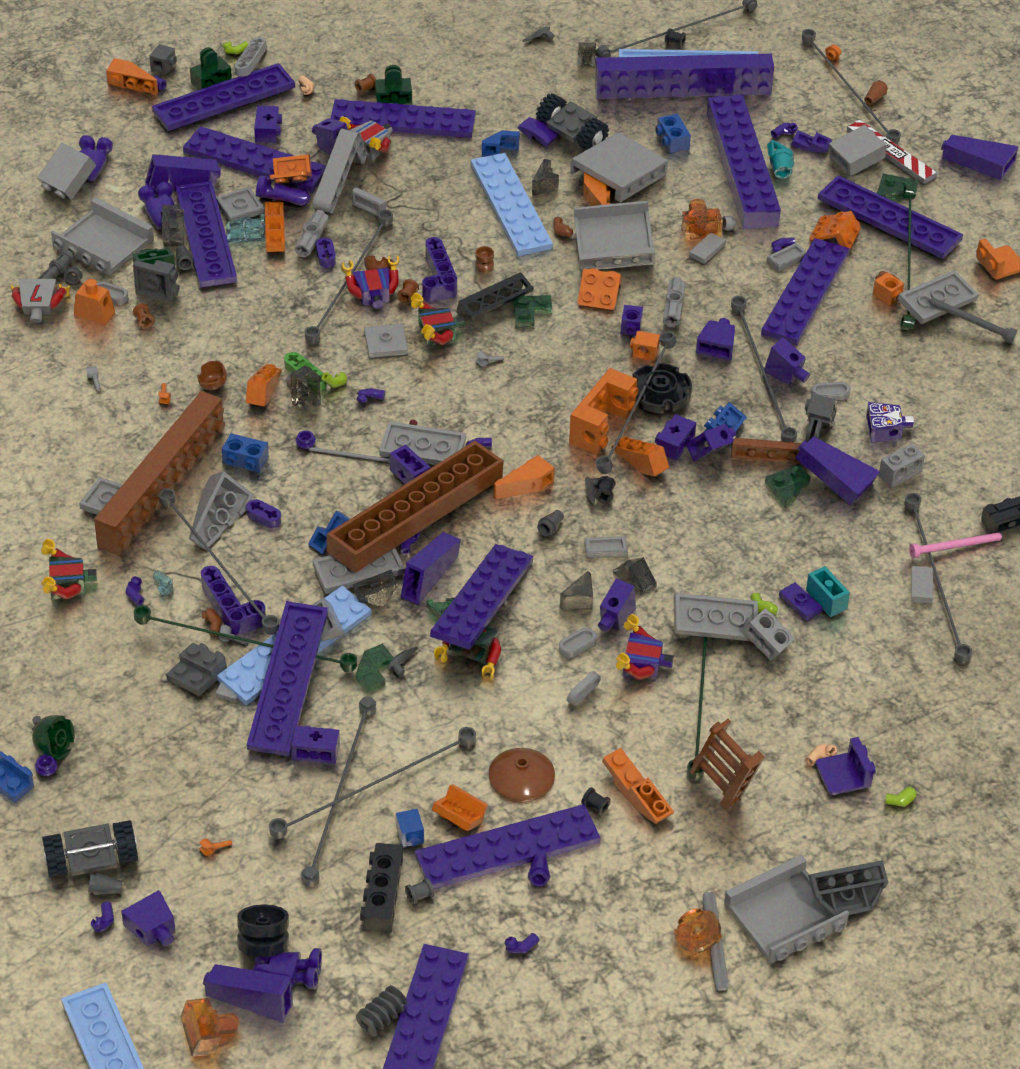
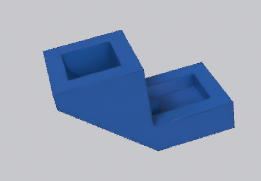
(500, 140)
(319, 538)

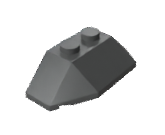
(849, 888)

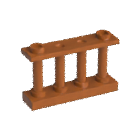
(743, 772)

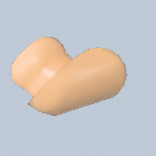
(308, 85)
(821, 751)

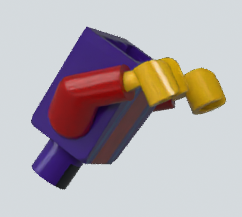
(372, 285)
(642, 653)

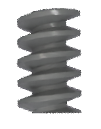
(381, 1010)

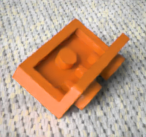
(461, 808)

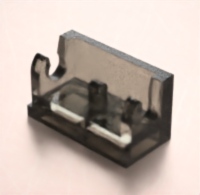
(172, 225)
(305, 387)

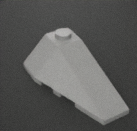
(218, 507)

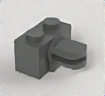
(821, 412)

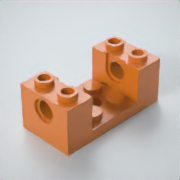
(589, 420)

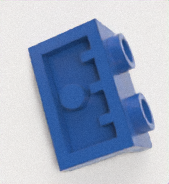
(726, 415)
(14, 778)

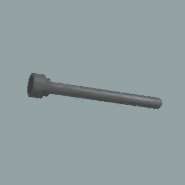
(1007, 334)

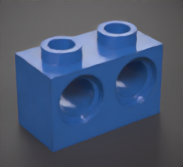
(673, 133)
(245, 452)

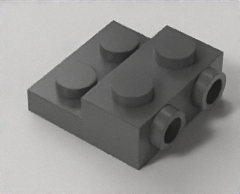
(156, 280)
(197, 668)

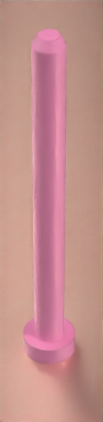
(916, 550)

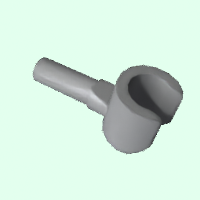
(484, 359)
(92, 372)
(227, 630)

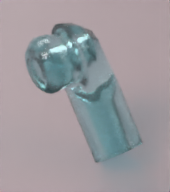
(166, 582)

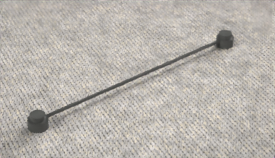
(808, 38)
(603, 51)
(738, 305)
(312, 333)
(604, 463)
(270, 622)
(962, 651)
(279, 826)
(310, 875)

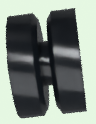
(263, 930)

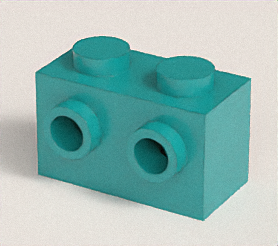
(827, 591)

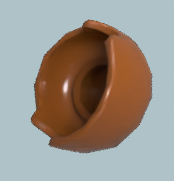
(371, 263)
(212, 375)

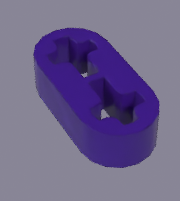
(323, 253)
(263, 513)

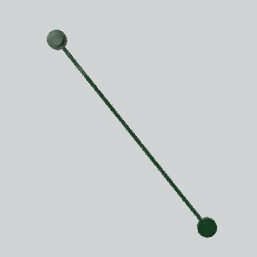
(909, 193)
(142, 615)
(697, 775)

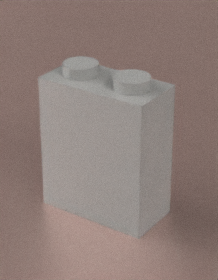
(857, 150)
(66, 172)

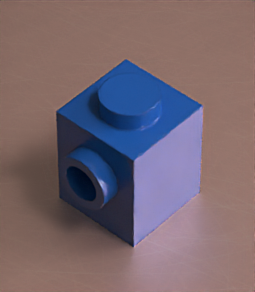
(409, 828)

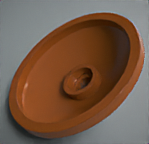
(521, 782)

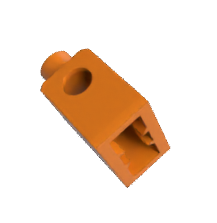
(94, 303)

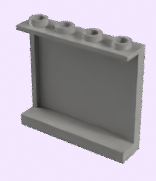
(621, 165)
(614, 235)
(104, 237)
(781, 911)

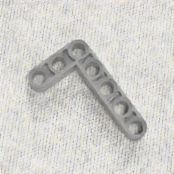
(347, 149)

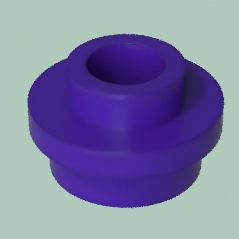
(305, 439)
(45, 765)

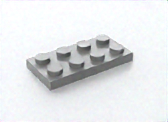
(947, 288)
(428, 443)
(334, 574)
(713, 616)

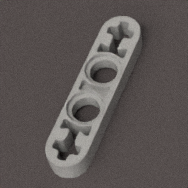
(250, 57)

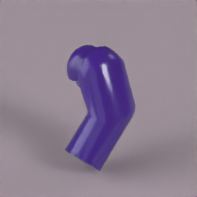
(784, 129)
(782, 242)
(371, 393)
(486, 442)
(405, 546)
(133, 589)
(107, 918)
(521, 947)

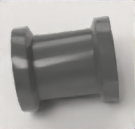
(419, 891)

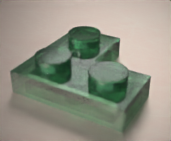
(527, 306)

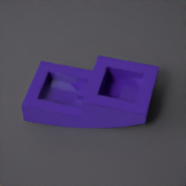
(539, 130)
(818, 143)

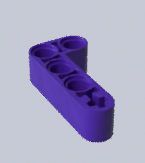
(444, 279)
(239, 617)

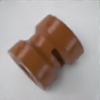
(484, 259)

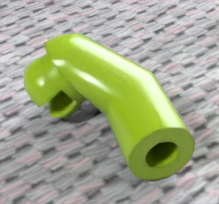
(229, 49)
(334, 382)
(772, 608)
(902, 799)

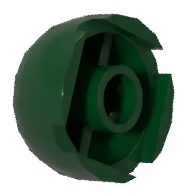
(53, 736)

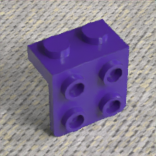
(847, 770)

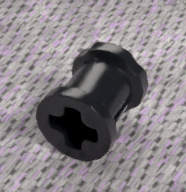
(675, 37)
(604, 493)
(596, 801)

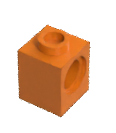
(888, 288)
(645, 345)

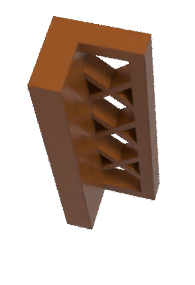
(765, 450)

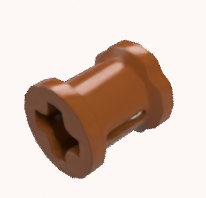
(365, 84)
(409, 288)
(143, 316)

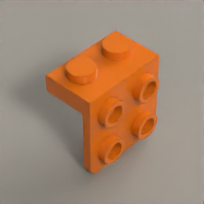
(291, 167)
(840, 225)
(999, 261)
(599, 289)

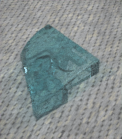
(246, 229)

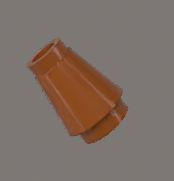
(876, 92)

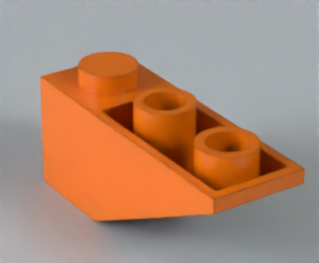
(130, 76)
(595, 191)
(262, 385)
(644, 456)
(526, 479)

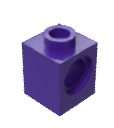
(631, 320)

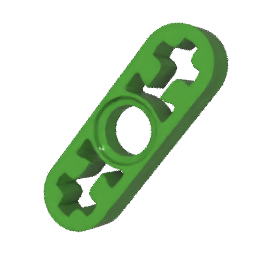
(290, 364)

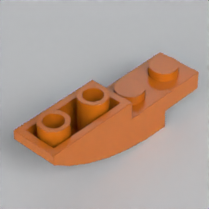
(635, 788)

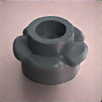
(71, 279)

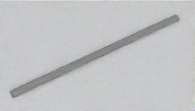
(349, 454)

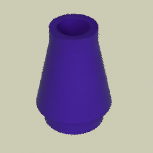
(539, 871)

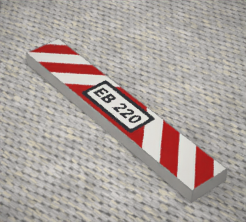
(901, 157)

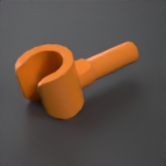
(164, 396)
(209, 848)

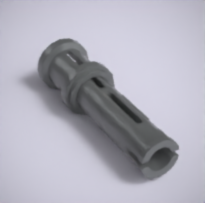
(58, 266)

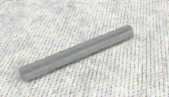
(716, 950)

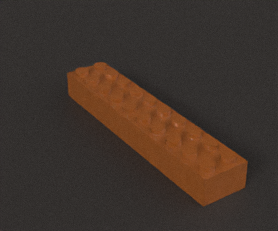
(161, 469)
(414, 506)

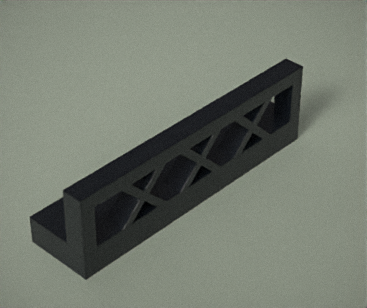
(492, 294)

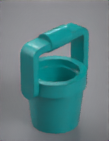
(780, 159)

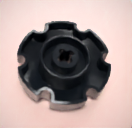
(666, 389)

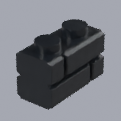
(1002, 516)

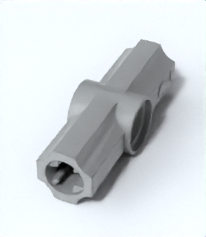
(311, 233)
(674, 302)

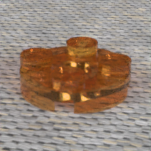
(705, 939)

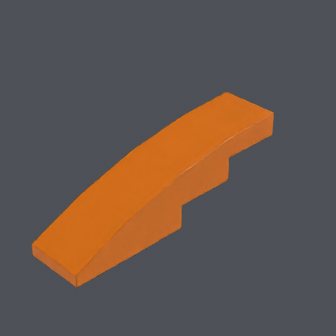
(274, 227)

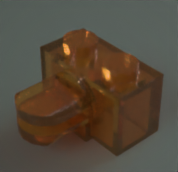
(700, 221)
(205, 1027)

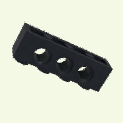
(383, 887)

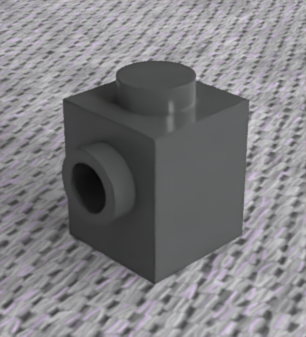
(162, 59)

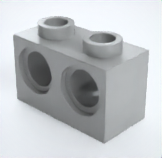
(901, 465)
(766, 636)

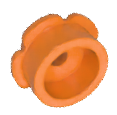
(833, 52)

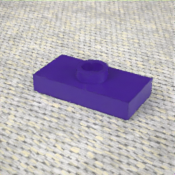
(800, 601)

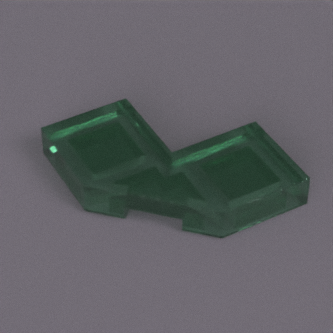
(371, 661)

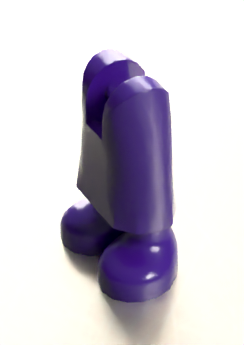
(96, 152)
(281, 192)
(154, 205)
(290, 964)

